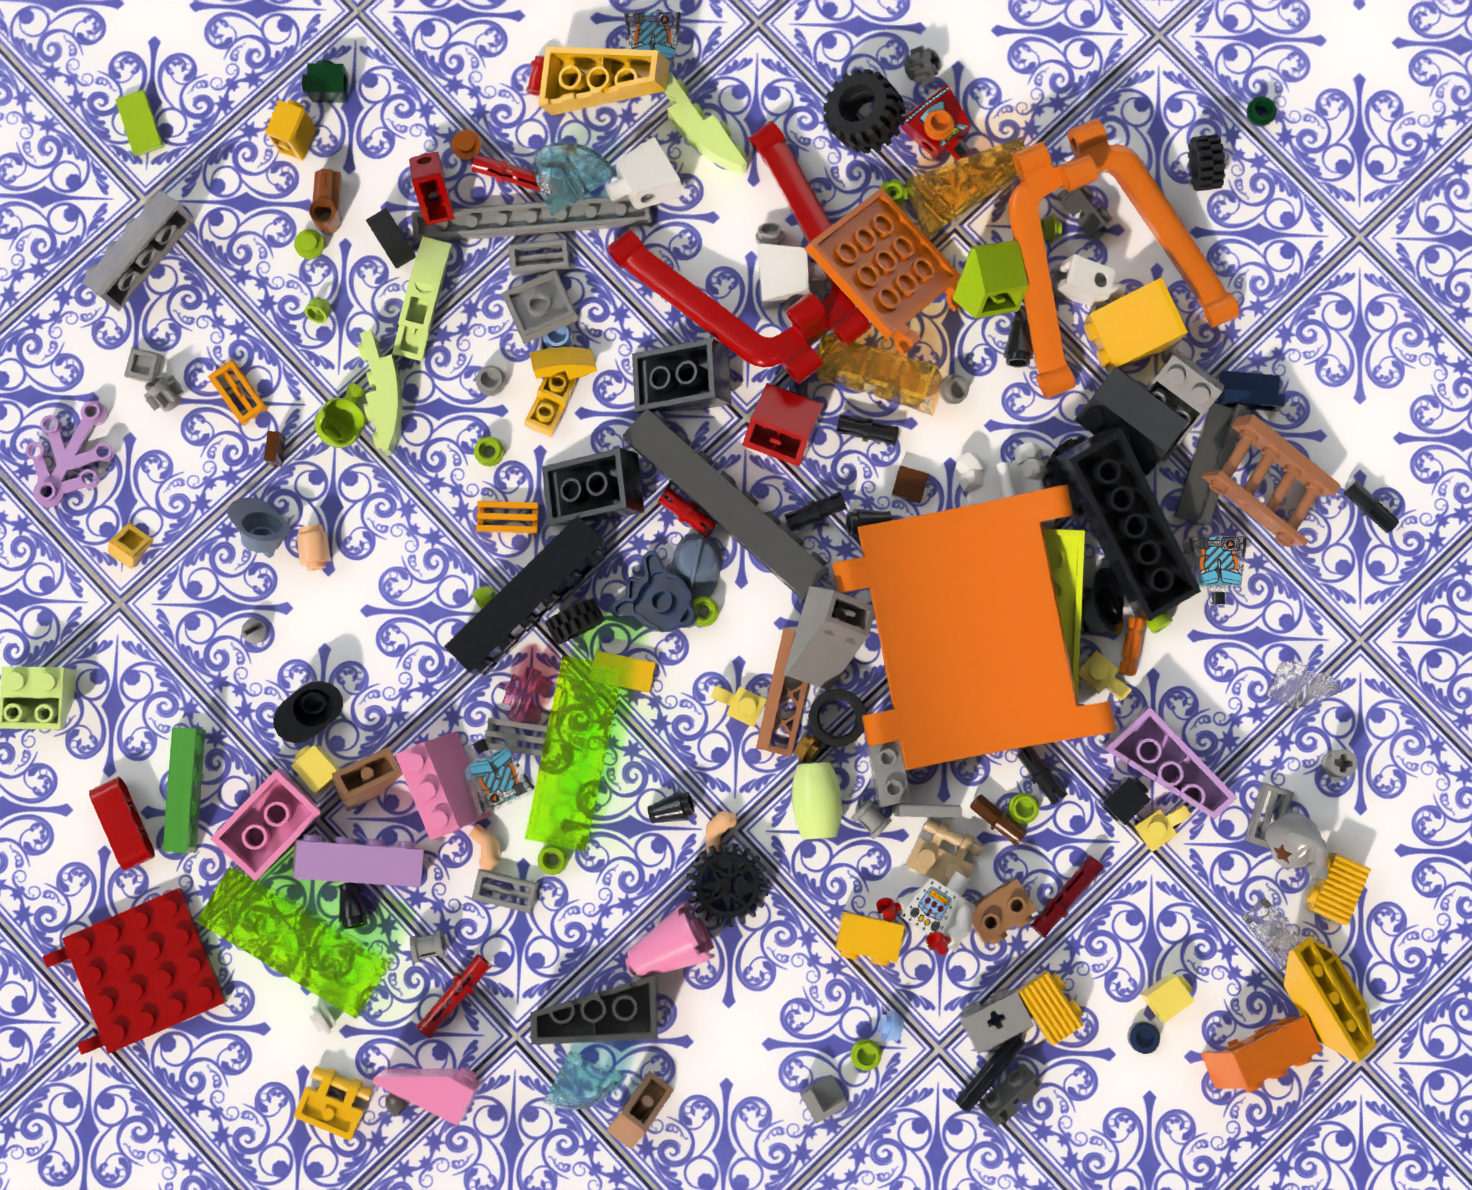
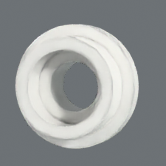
(322, 1019)

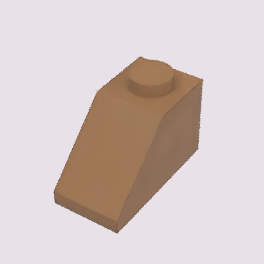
(366, 778)
(640, 1110)

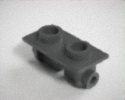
(1094, 218)
(1019, 1084)

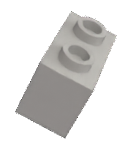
(888, 774)
(1012, 1022)

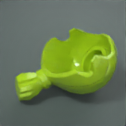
(340, 419)

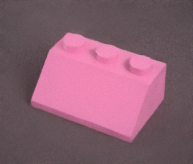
(439, 784)
(266, 824)

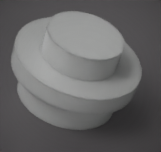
(770, 234)
(491, 380)
(954, 389)

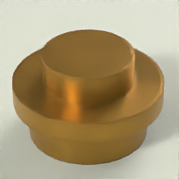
(807, 748)

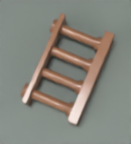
(1295, 467)

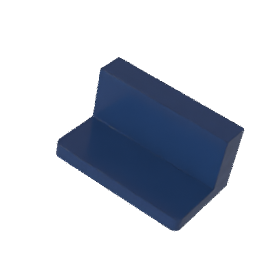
(1251, 390)

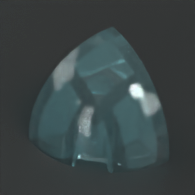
(568, 173)
(583, 1084)

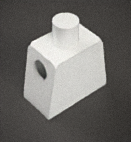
(645, 177)
(785, 273)
(1085, 281)

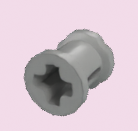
(1348, 759)
(871, 819)
(428, 946)

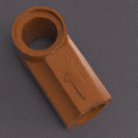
(326, 199)

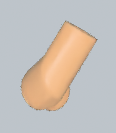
(717, 826)
(489, 847)

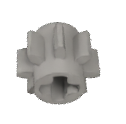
(163, 393)

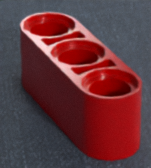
(121, 823)

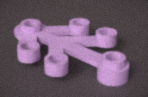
(68, 457)

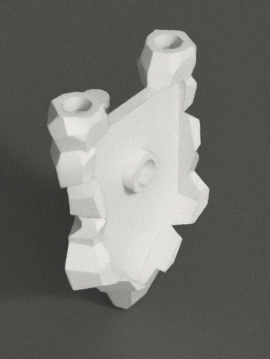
(1005, 478)

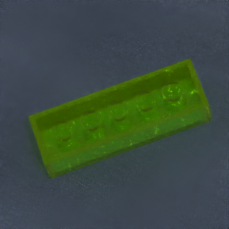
(574, 753)
(295, 941)

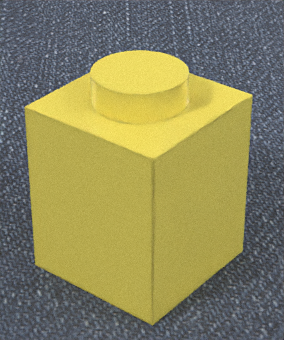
(315, 767)
(1168, 996)

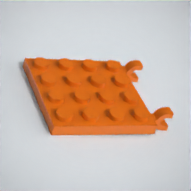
(885, 266)

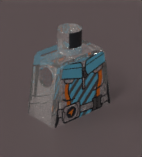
(654, 32)
(1216, 564)
(495, 779)

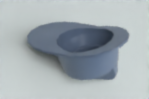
(258, 524)
(698, 563)

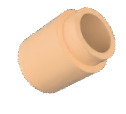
(313, 547)

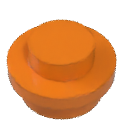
(938, 124)
(466, 144)

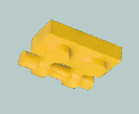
(329, 1112)

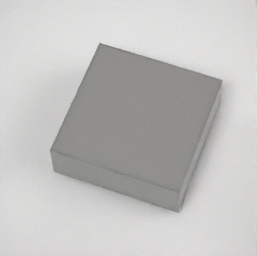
(142, 365)

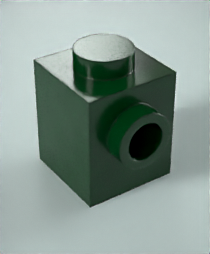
(326, 82)

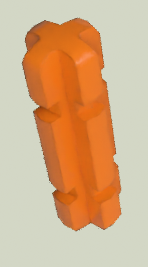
(1132, 646)

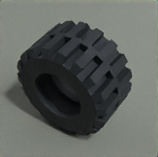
(850, 96)

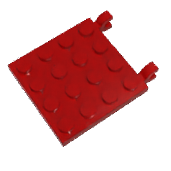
(141, 971)

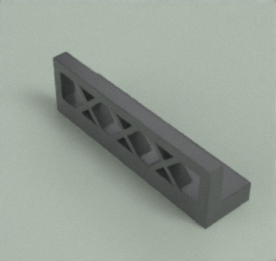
(1211, 454)

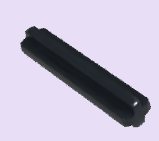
(989, 1073)

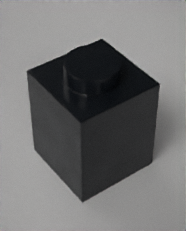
(1125, 800)

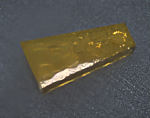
(958, 187)
(880, 374)

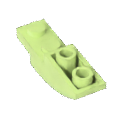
(706, 136)
(421, 298)
(386, 402)

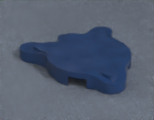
(658, 599)

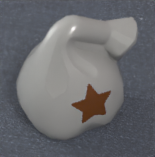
(1298, 843)

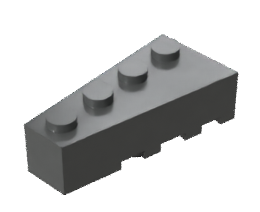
(604, 1016)

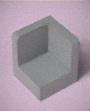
(823, 1098)

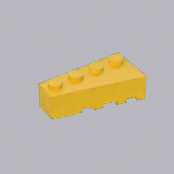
(598, 76)

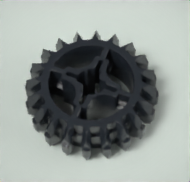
(709, 863)

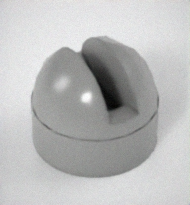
(256, 636)

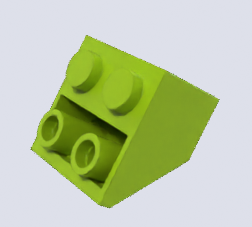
(992, 280)

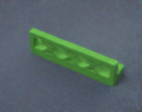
(184, 790)

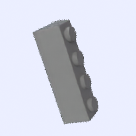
(138, 250)

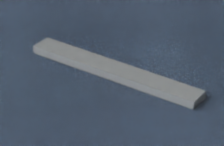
(532, 219)

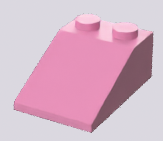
(437, 1090)

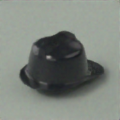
(1104, 604)
(307, 711)

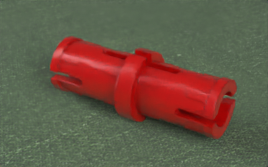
(687, 512)

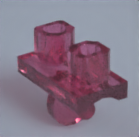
(531, 682)

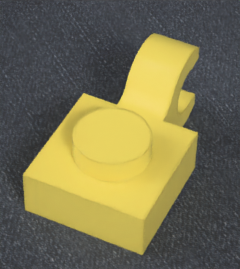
(1100, 674)
(743, 705)
(1158, 828)

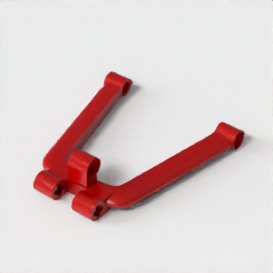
(808, 315)

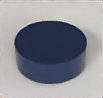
(1143, 1037)

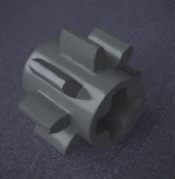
(922, 65)

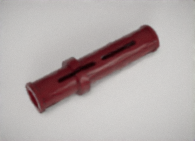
(1065, 898)

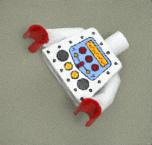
(935, 911)

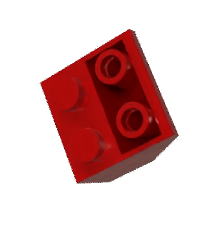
(783, 424)

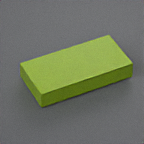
(139, 123)

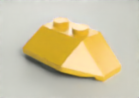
(1329, 999)

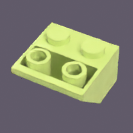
(36, 697)

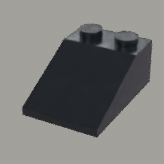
(682, 377)
(593, 487)

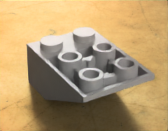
(1186, 390)
(827, 636)

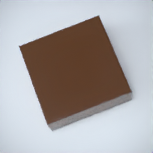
(274, 448)
(909, 484)

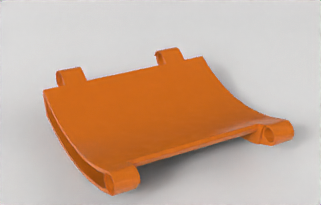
(971, 631)

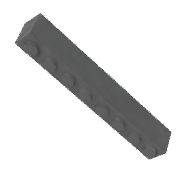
(724, 503)

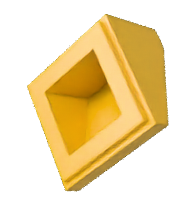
(129, 545)

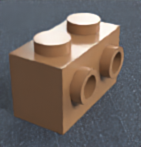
(1001, 910)

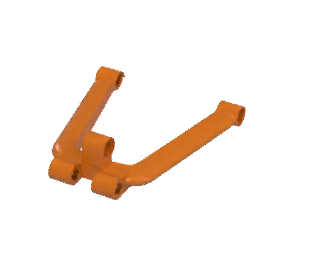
(1092, 157)

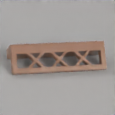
(774, 699)

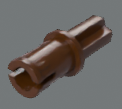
(998, 819)

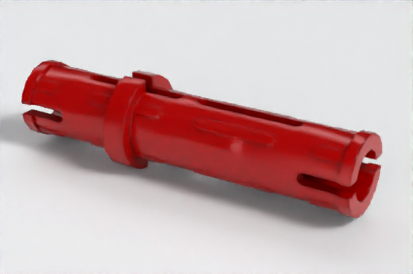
(505, 172)
(478, 968)

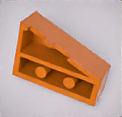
(1263, 1054)

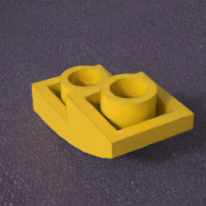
(573, 360)
(550, 403)

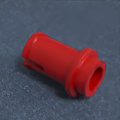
(536, 76)

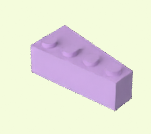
(1163, 757)
(357, 862)

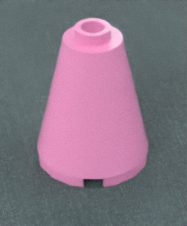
(671, 945)

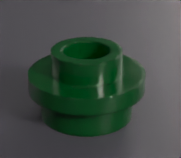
(1261, 103)

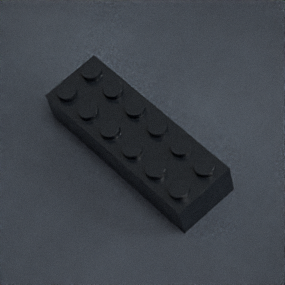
(1128, 523)
(527, 597)

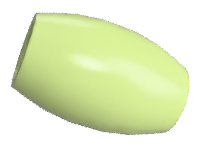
(816, 800)

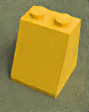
(1135, 326)

